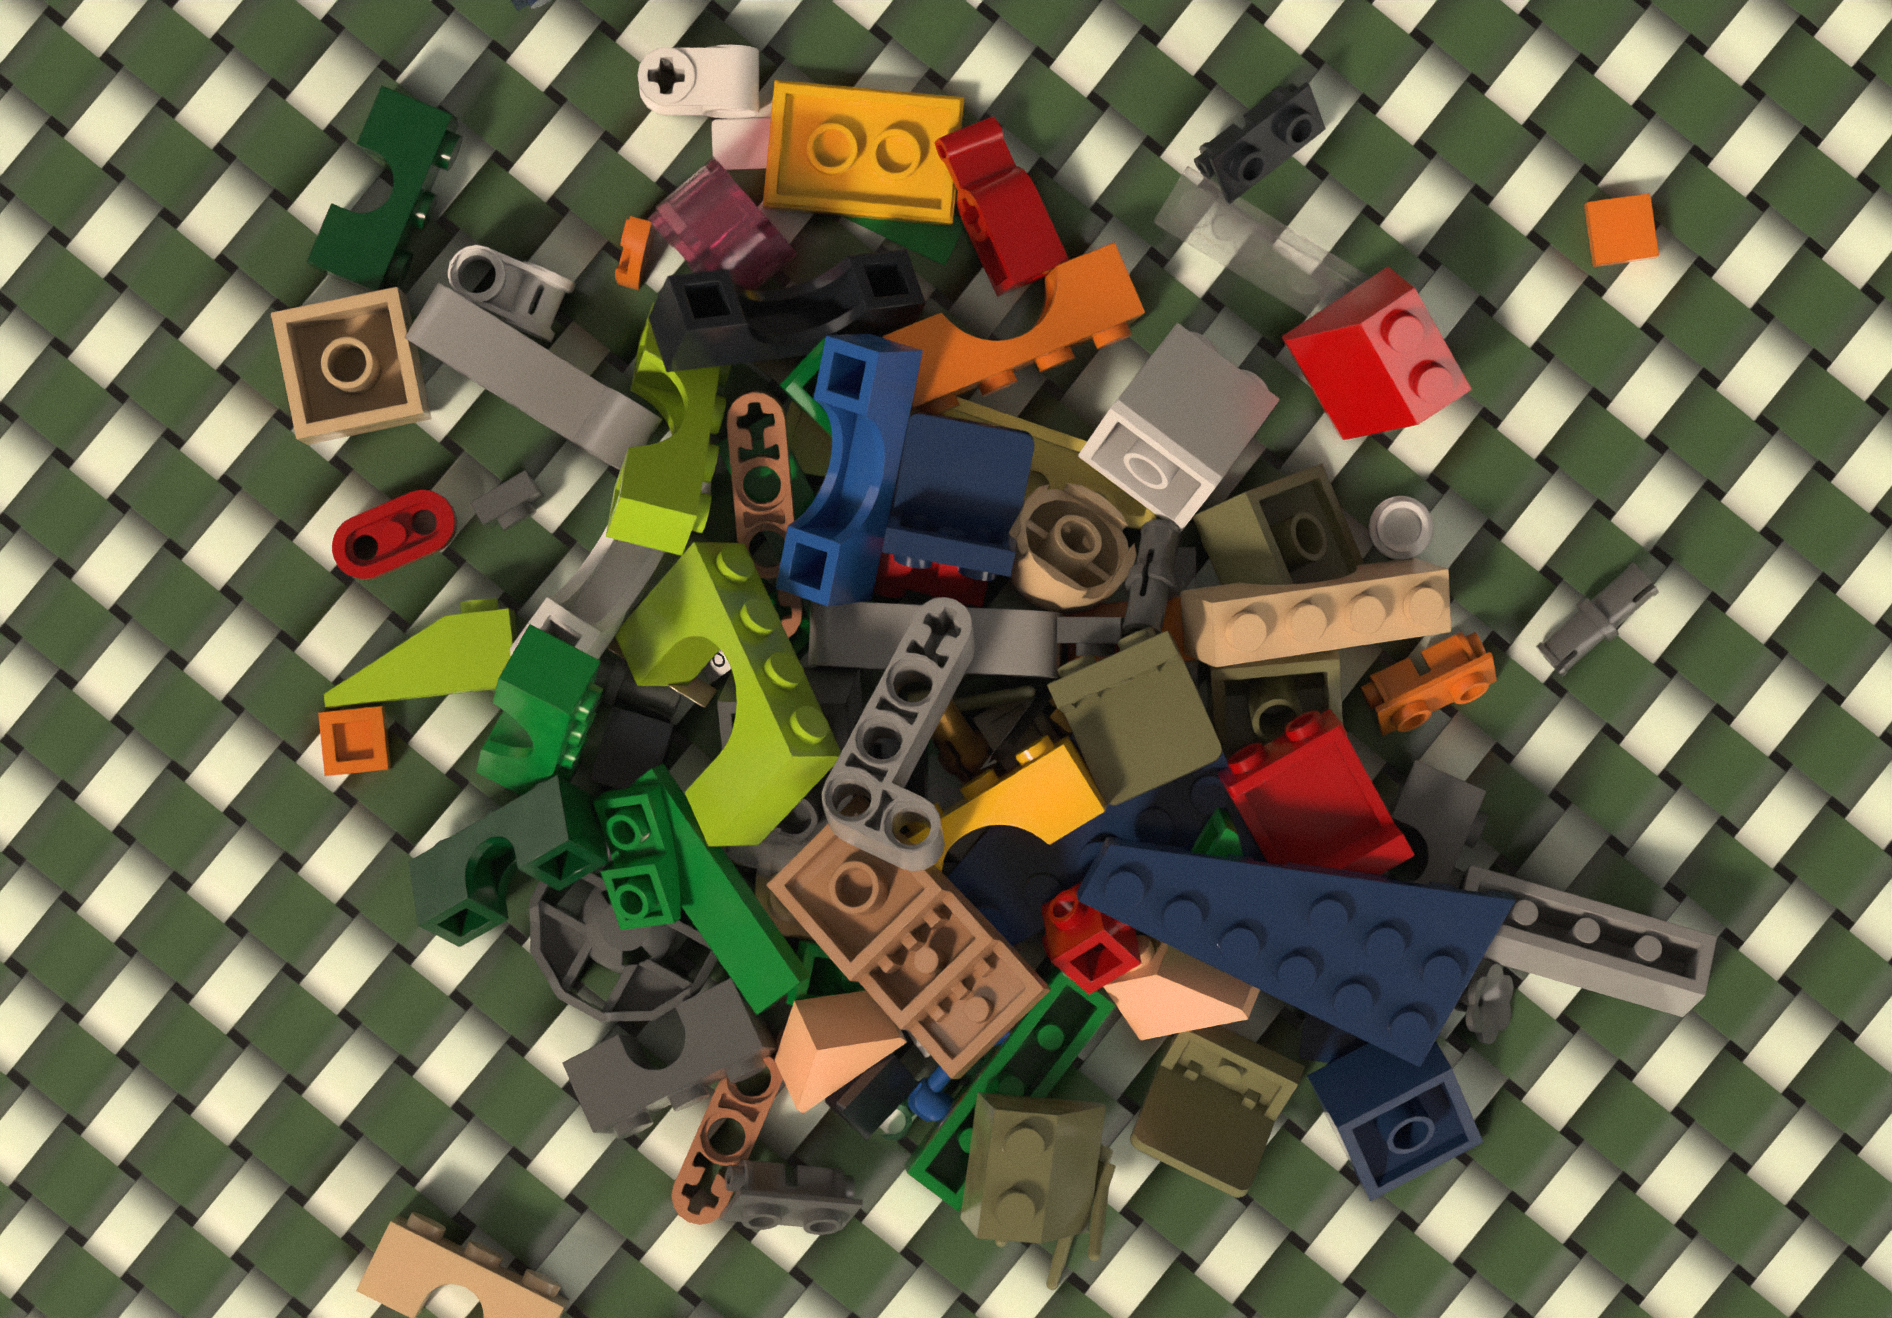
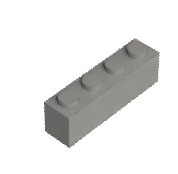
(1597, 945)

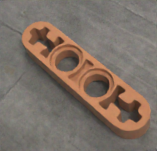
(770, 515)
(734, 1104)

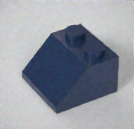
(1394, 1114)

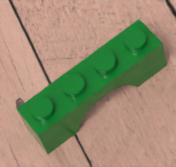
(545, 715)

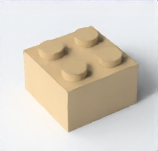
(350, 366)

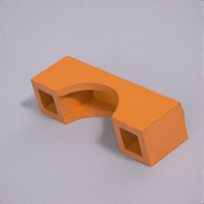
(1081, 303)

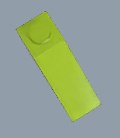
(445, 658)

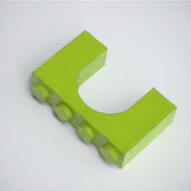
(779, 731)

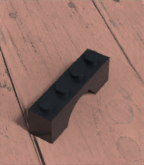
(715, 322)

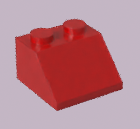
(1376, 359)

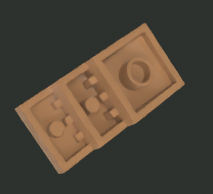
(910, 945)

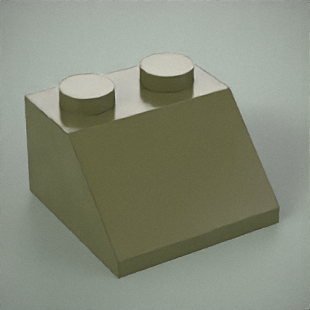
(1280, 533)
(1031, 1167)

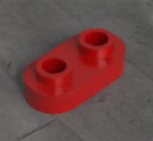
(395, 533)

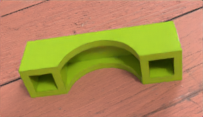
(661, 483)

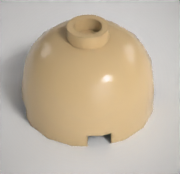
(1069, 549)

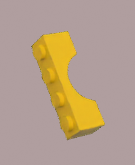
(1044, 794)

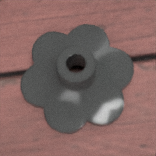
(1487, 1003)

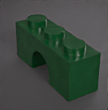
(372, 245)
(466, 877)

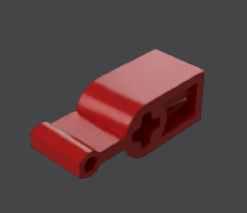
(1000, 207)

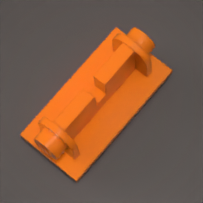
(1457, 674)

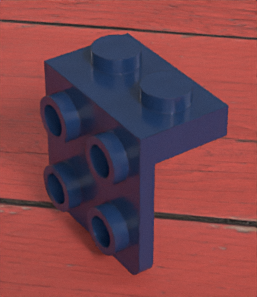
(958, 495)

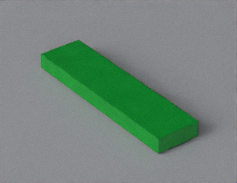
(726, 907)

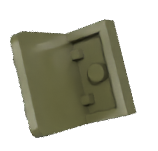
(1136, 716)
(1215, 1106)

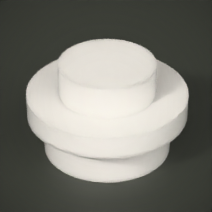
(1400, 527)

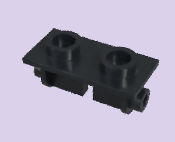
(1274, 133)

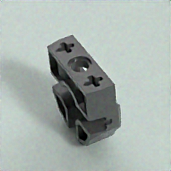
(566, 941)

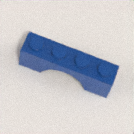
(839, 540)

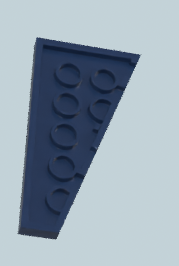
(1016, 872)
(1328, 940)

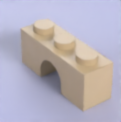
(418, 1259)

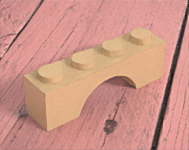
(1276, 621)

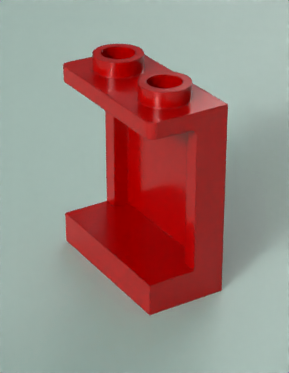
(1313, 800)

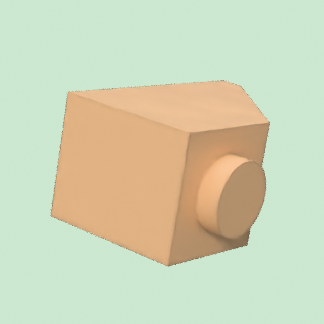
(1177, 993)

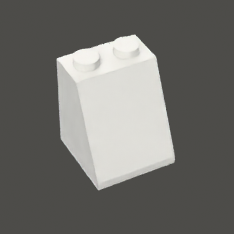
(1179, 426)

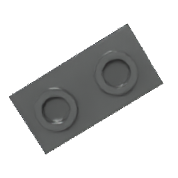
(817, 1202)

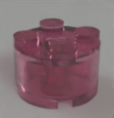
(721, 228)

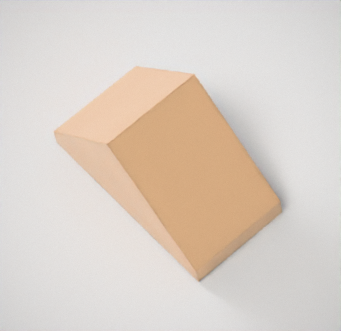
(833, 1043)

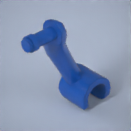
(928, 1097)

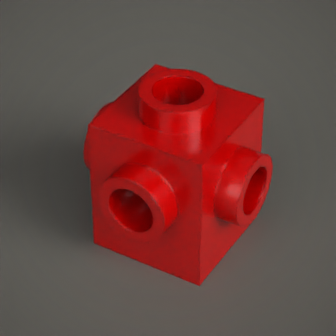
(1087, 942)

